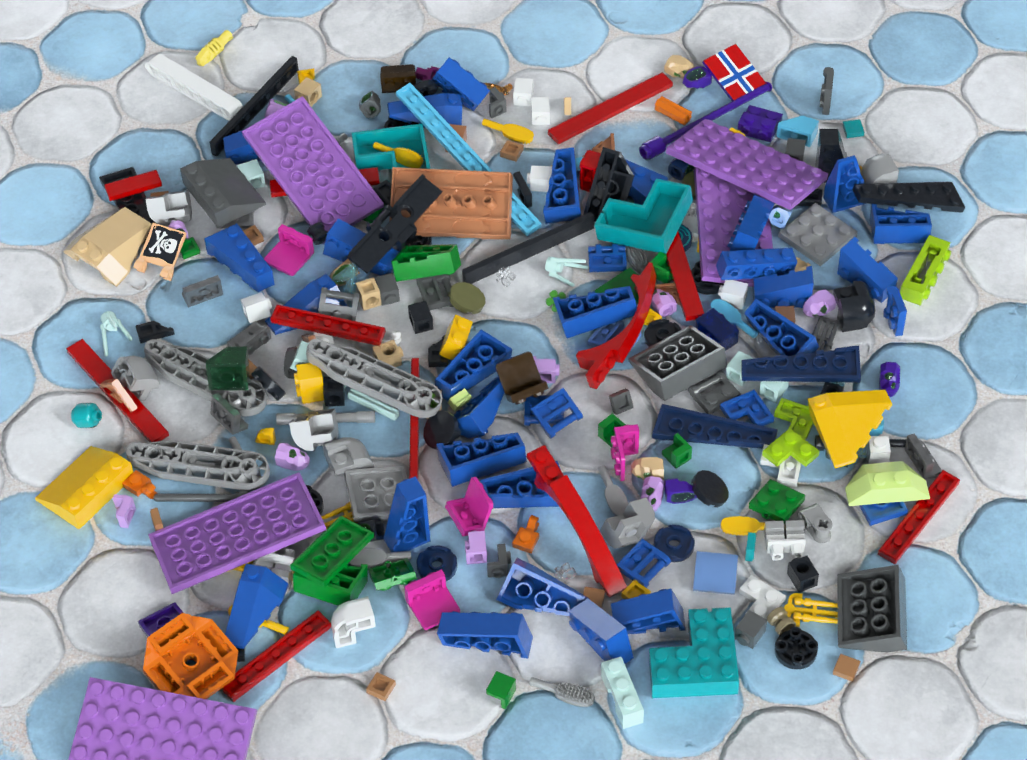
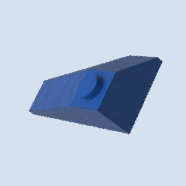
(481, 410)

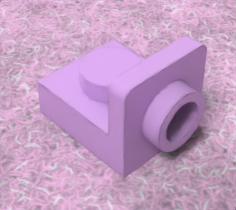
(125, 509)

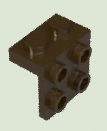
(396, 77)
(520, 378)

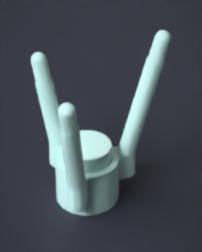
(555, 265)
(110, 323)

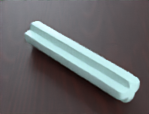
(373, 404)

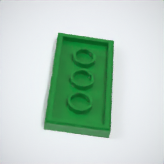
(332, 551)

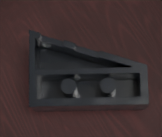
(829, 150)

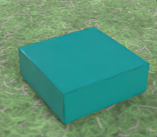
(853, 128)
(750, 546)

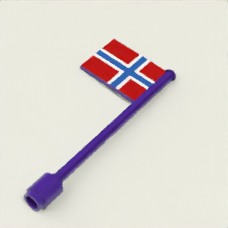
(738, 81)

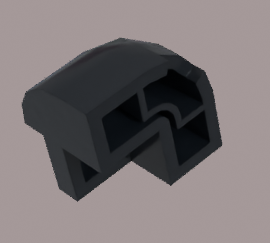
(855, 306)

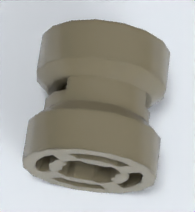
(780, 620)

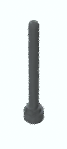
(198, 497)

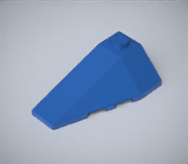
(446, 104)
(839, 186)
(308, 300)
(538, 591)
(255, 599)

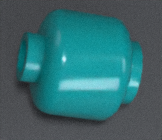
(86, 415)

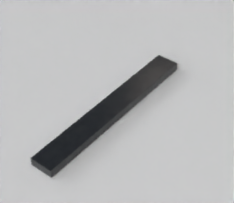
(255, 104)
(528, 248)

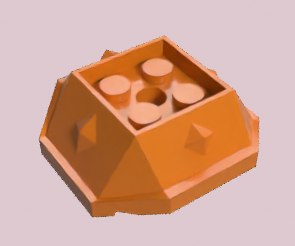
(185, 640)

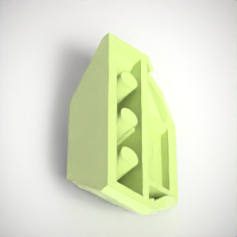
(885, 484)

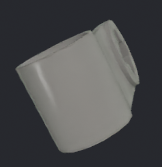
(816, 523)

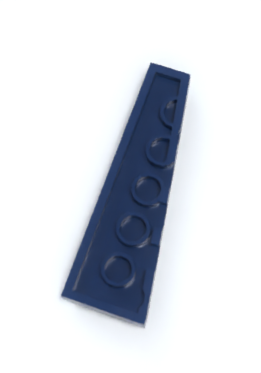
(821, 366)
(710, 429)

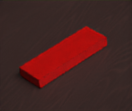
(133, 185)

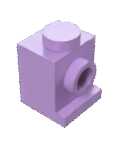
(547, 369)
(476, 548)

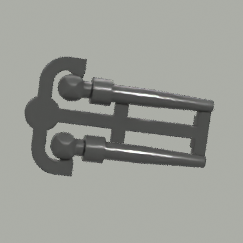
(829, 341)

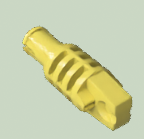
(213, 48)

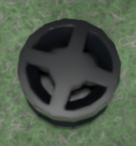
(318, 233)

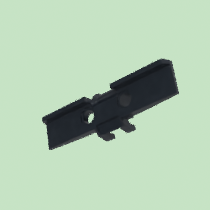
(399, 229)

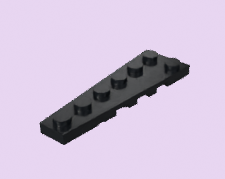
(925, 194)
(135, 202)

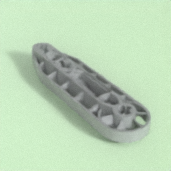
(189, 371)
(375, 378)
(199, 461)

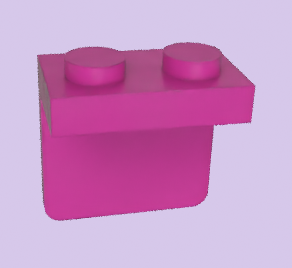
(291, 251)
(624, 443)
(471, 511)
(430, 598)

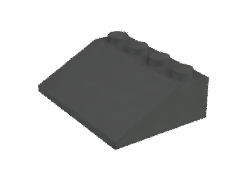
(221, 190)
(679, 362)
(872, 610)

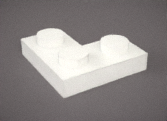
(788, 470)
(763, 596)

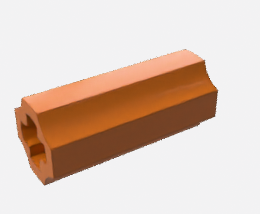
(673, 110)

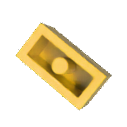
(455, 337)
(309, 383)

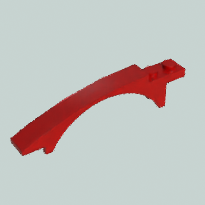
(603, 357)
(559, 487)

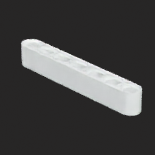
(193, 86)

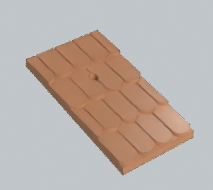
(469, 207)

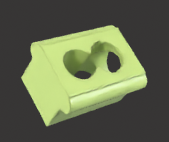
(459, 400)

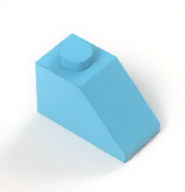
(798, 128)

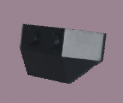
(611, 180)

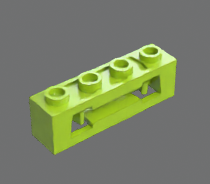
(938, 252)

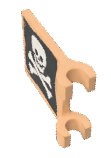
(161, 249)

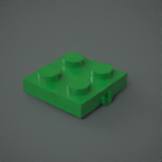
(776, 501)
(397, 573)

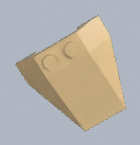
(111, 244)

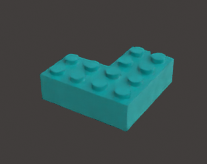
(403, 136)
(646, 225)
(702, 668)

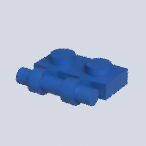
(607, 258)

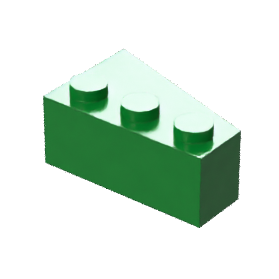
(425, 261)
(342, 588)

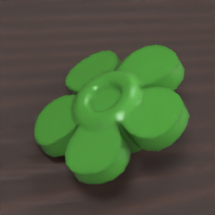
(549, 301)

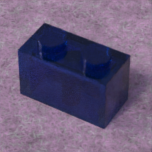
(718, 328)

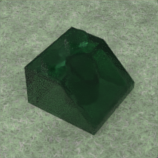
(229, 369)

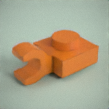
(139, 483)
(527, 537)

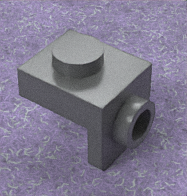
(497, 103)
(499, 568)

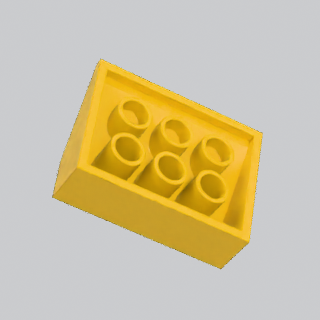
(86, 485)

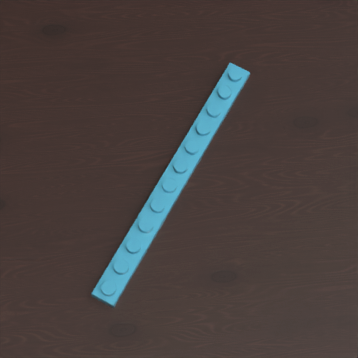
(460, 150)

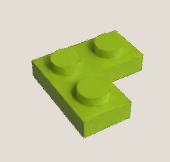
(796, 414)
(790, 445)

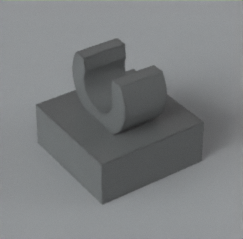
(621, 401)

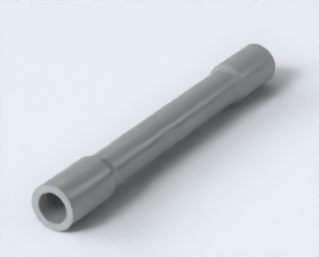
(359, 417)

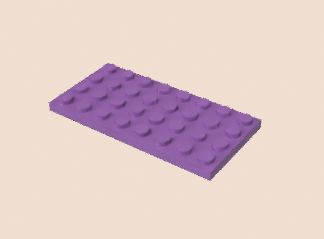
(747, 164)
(312, 166)
(718, 213)
(236, 532)
(154, 724)

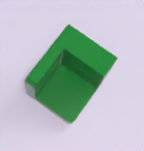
(661, 268)
(606, 428)
(678, 452)
(502, 688)

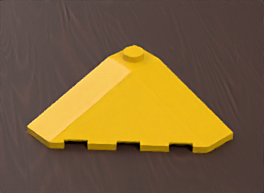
(846, 421)

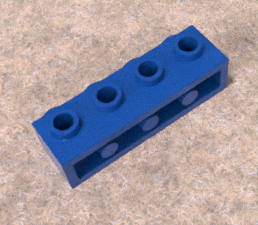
(755, 263)

